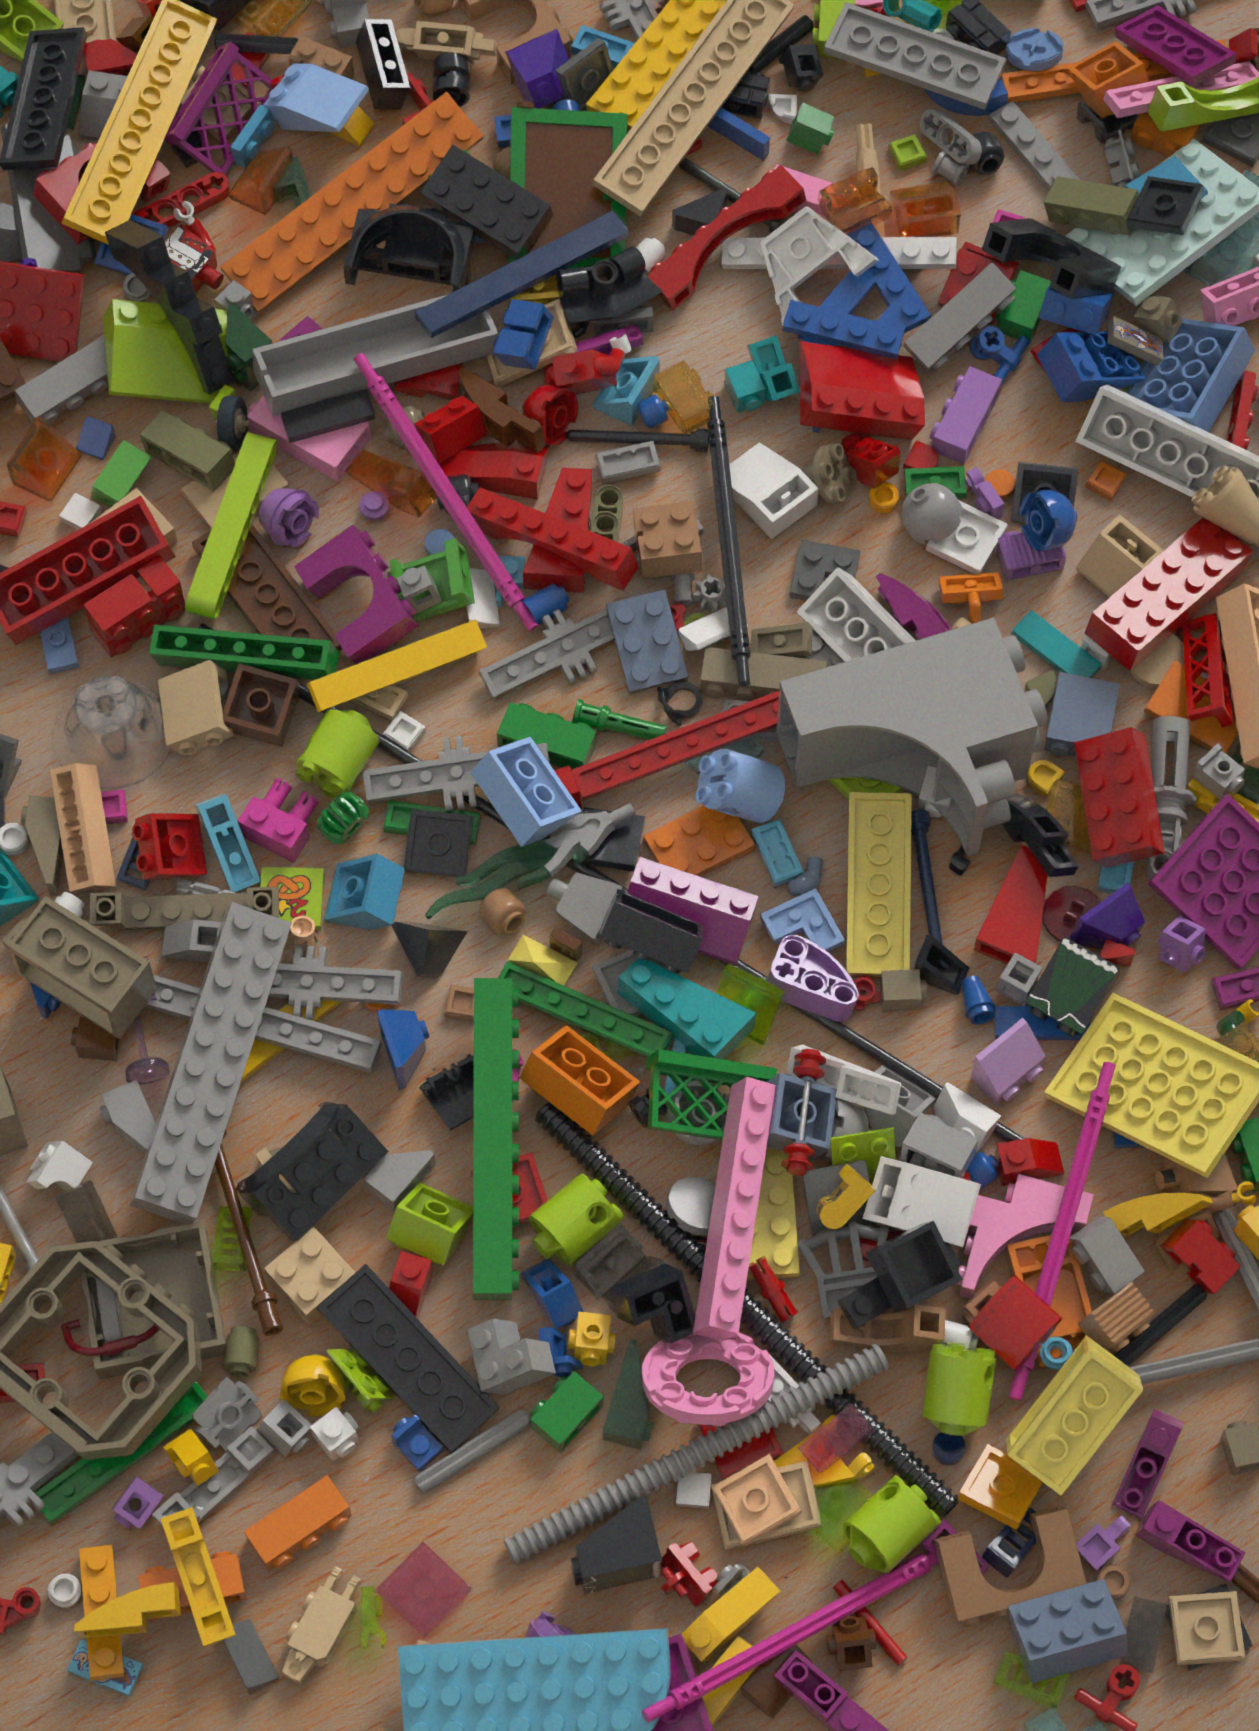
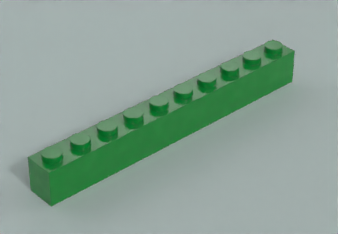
(493, 1139)

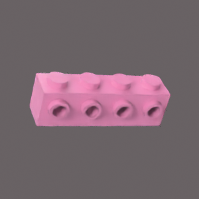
(1232, 299)

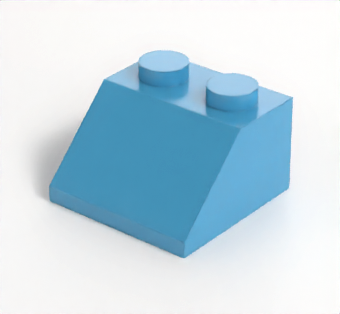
(365, 892)

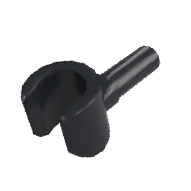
(958, 862)

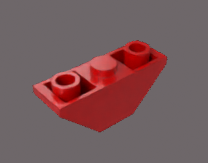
(871, 459)

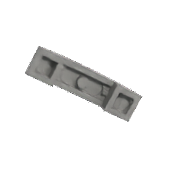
(234, 1467)

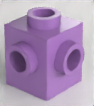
(1182, 944)

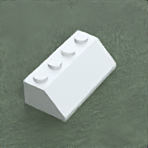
(851, 618)

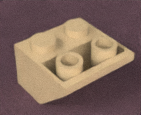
(1117, 556)

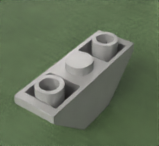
(190, 940)

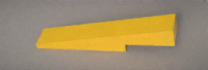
(397, 666)

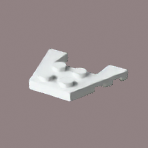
(803, 248)

